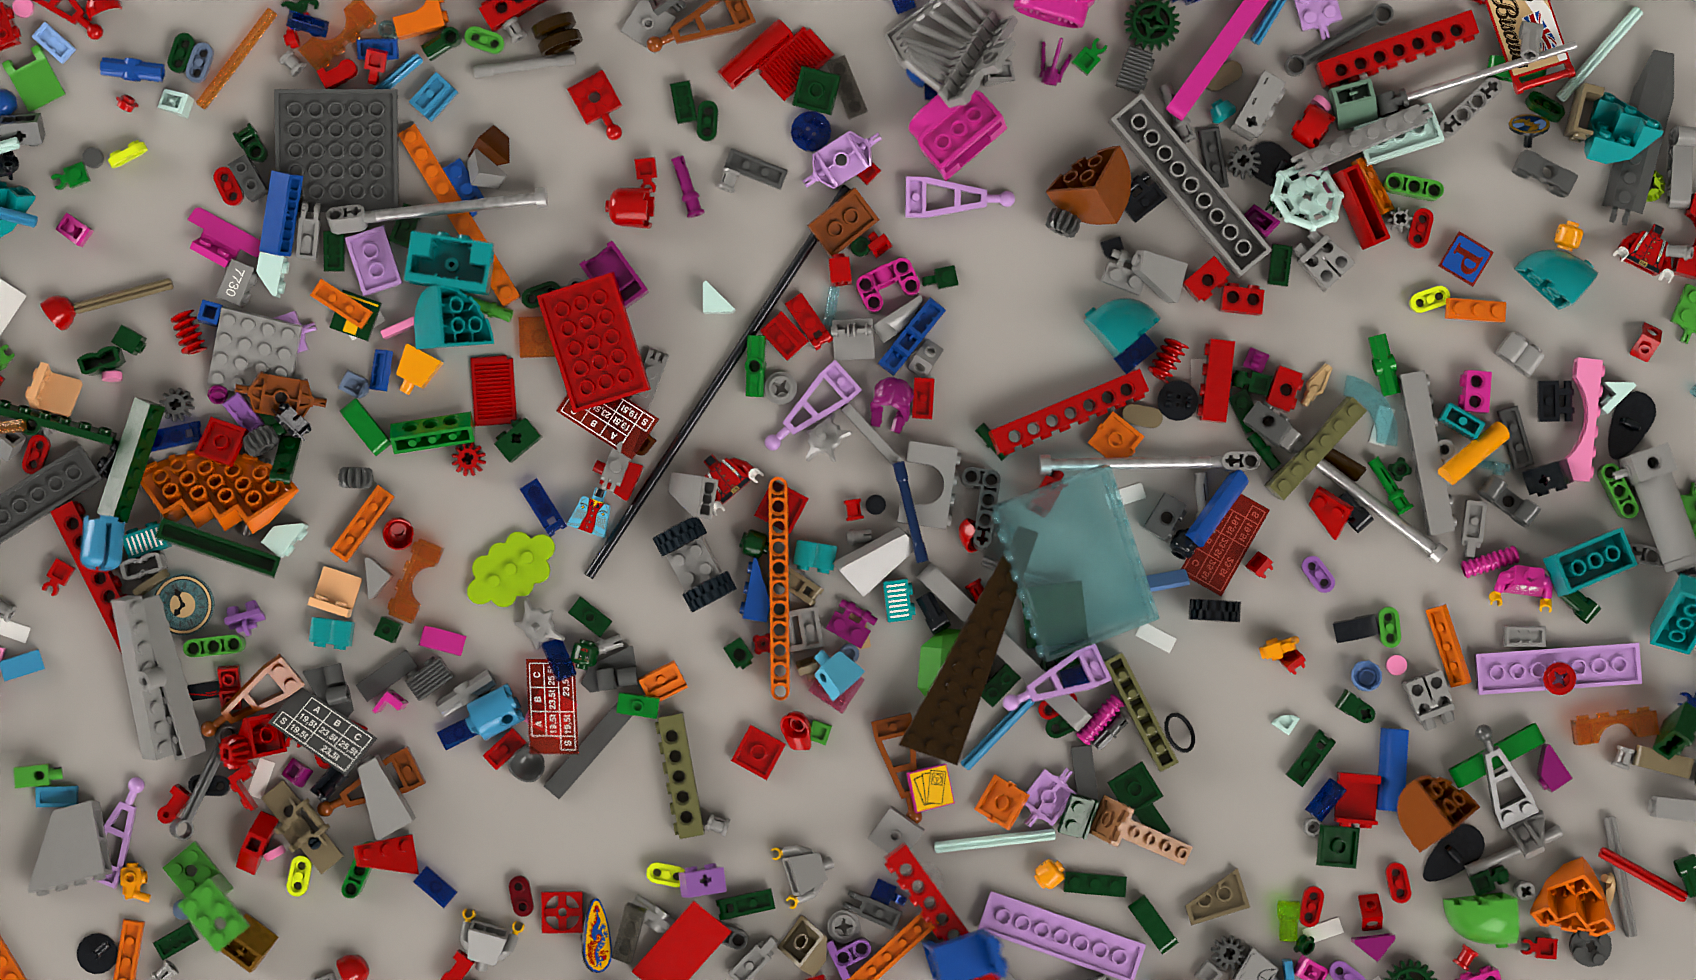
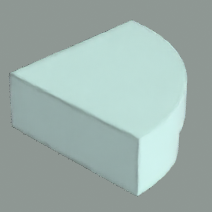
(1285, 723)

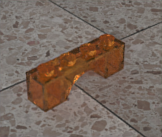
(320, 52)
(404, 604)
(1589, 730)

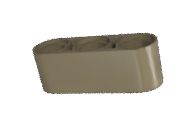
(1650, 759)

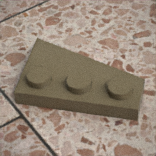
(1219, 900)

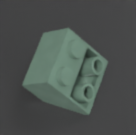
(1353, 104)

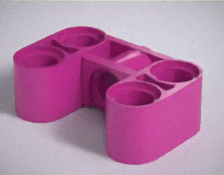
(883, 277)

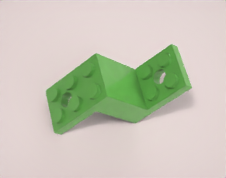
(206, 896)

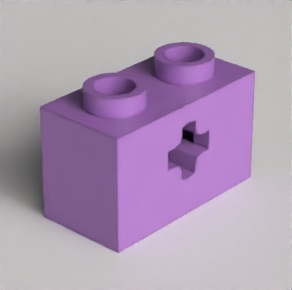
(713, 883)

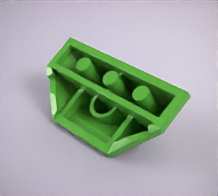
(933, 656)

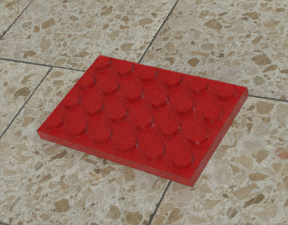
(593, 342)

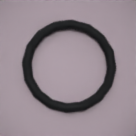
(1166, 728)

